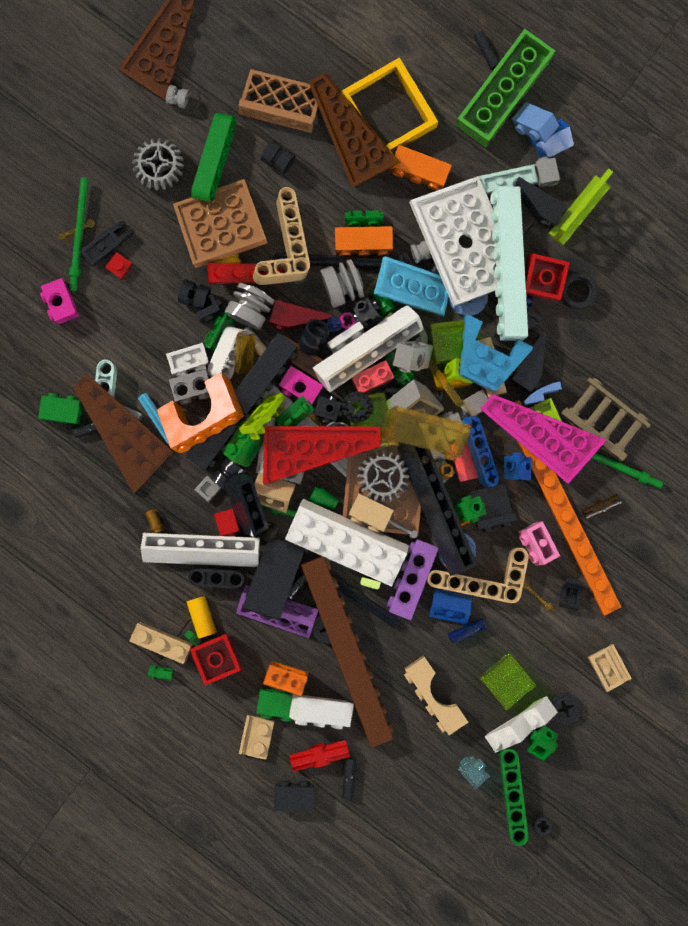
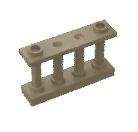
(617, 450)

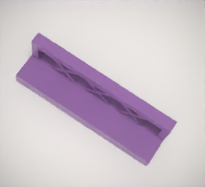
(294, 612)

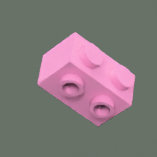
(538, 543)

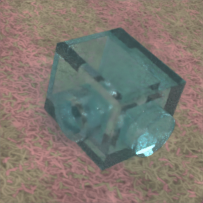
(473, 771)

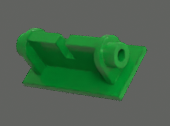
(372, 219)
(220, 324)
(400, 376)
(295, 413)

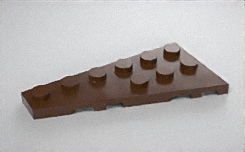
(159, 47)
(356, 143)
(128, 440)

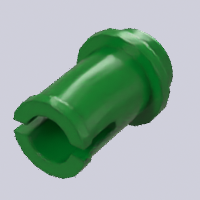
(160, 672)

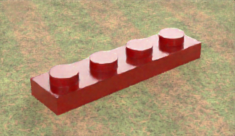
(233, 273)

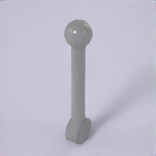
(413, 534)

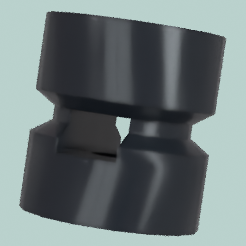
(278, 157)
(200, 297)
(314, 337)
(228, 470)

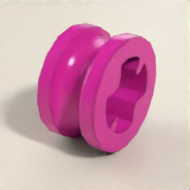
(347, 314)

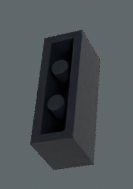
(246, 504)

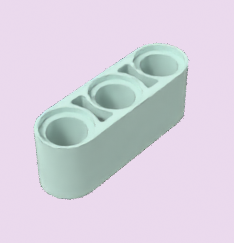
(109, 378)

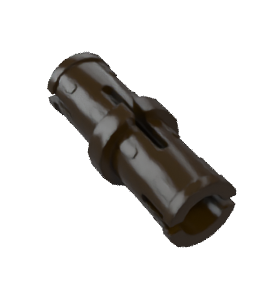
(601, 507)

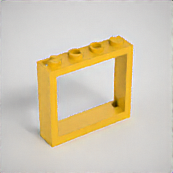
(426, 113)

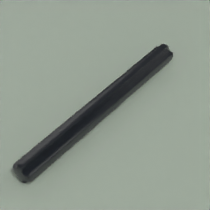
(334, 260)

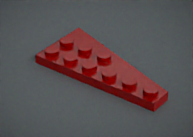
(303, 448)

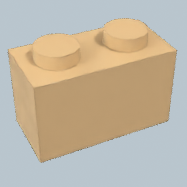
(274, 494)
(370, 512)

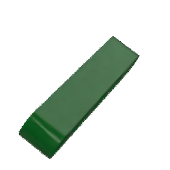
(213, 157)
(513, 805)

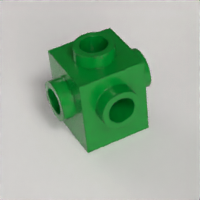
(470, 509)
(542, 742)

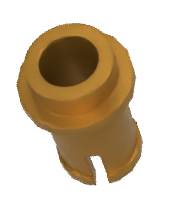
(446, 476)
(154, 521)

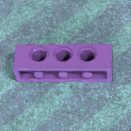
(407, 609)

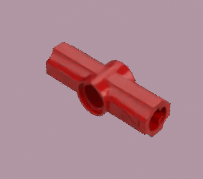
(319, 755)

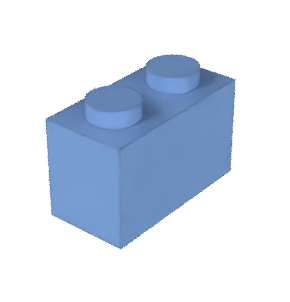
(535, 122)

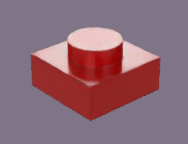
(119, 265)

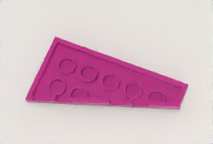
(550, 440)

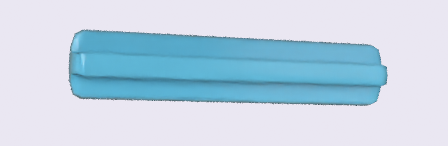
(152, 412)

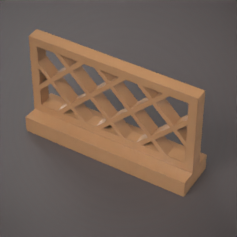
(272, 113)

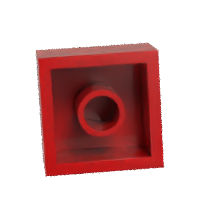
(545, 276)
(216, 659)

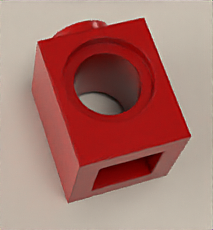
(227, 523)

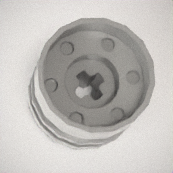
(342, 283)
(249, 307)

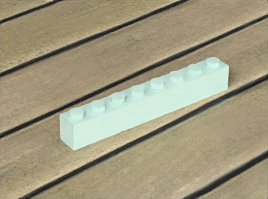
(509, 263)

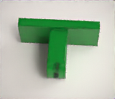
(192, 637)

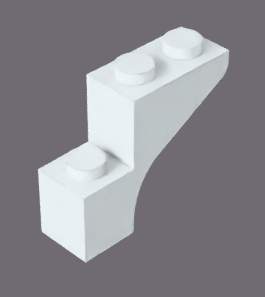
(520, 726)

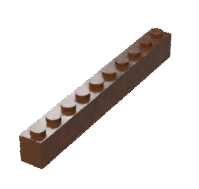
(346, 651)

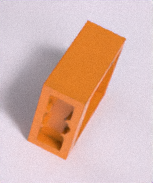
(281, 678)

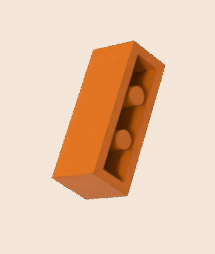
(421, 168)
(363, 241)

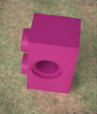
(67, 309)
(296, 377)

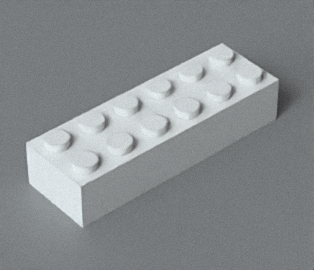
(347, 542)

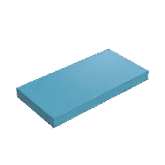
(411, 286)

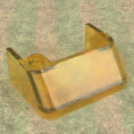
(425, 431)

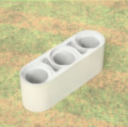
(224, 355)

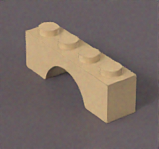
(449, 716)

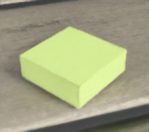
(370, 583)

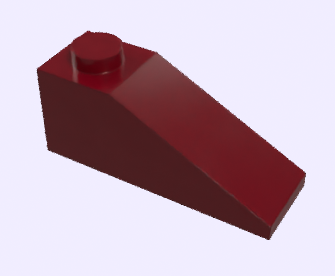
(292, 316)

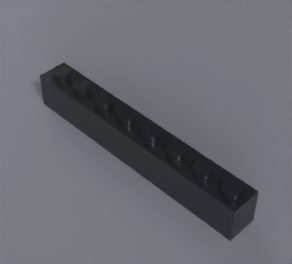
(249, 395)
(437, 508)

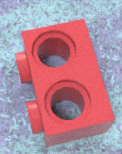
(373, 377)

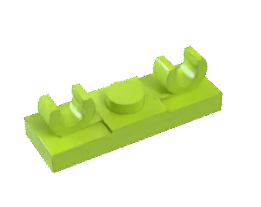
(262, 415)

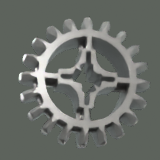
(142, 161)
(393, 490)

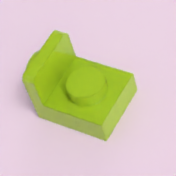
(452, 371)

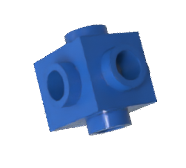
(517, 467)

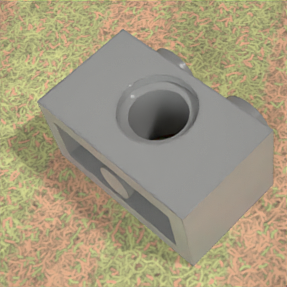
(412, 356)

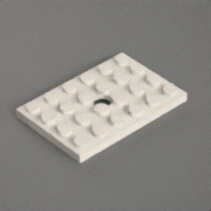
(446, 217)

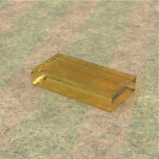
(244, 353)

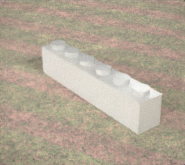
(368, 348)
(200, 549)

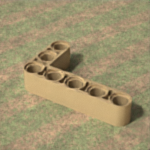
(291, 242)
(483, 585)

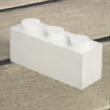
(321, 711)

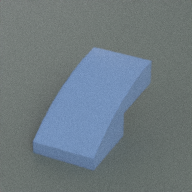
(538, 396)

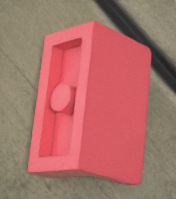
(464, 466)

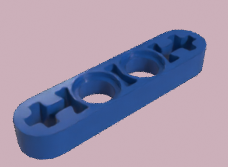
(482, 450)

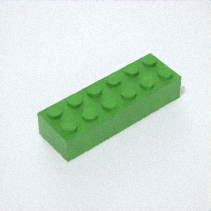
(505, 88)

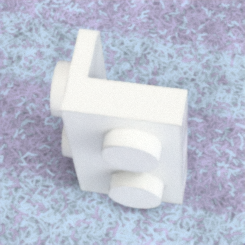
(187, 360)

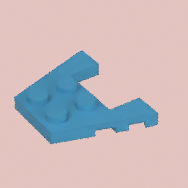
(484, 364)

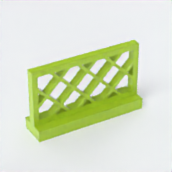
(580, 208)

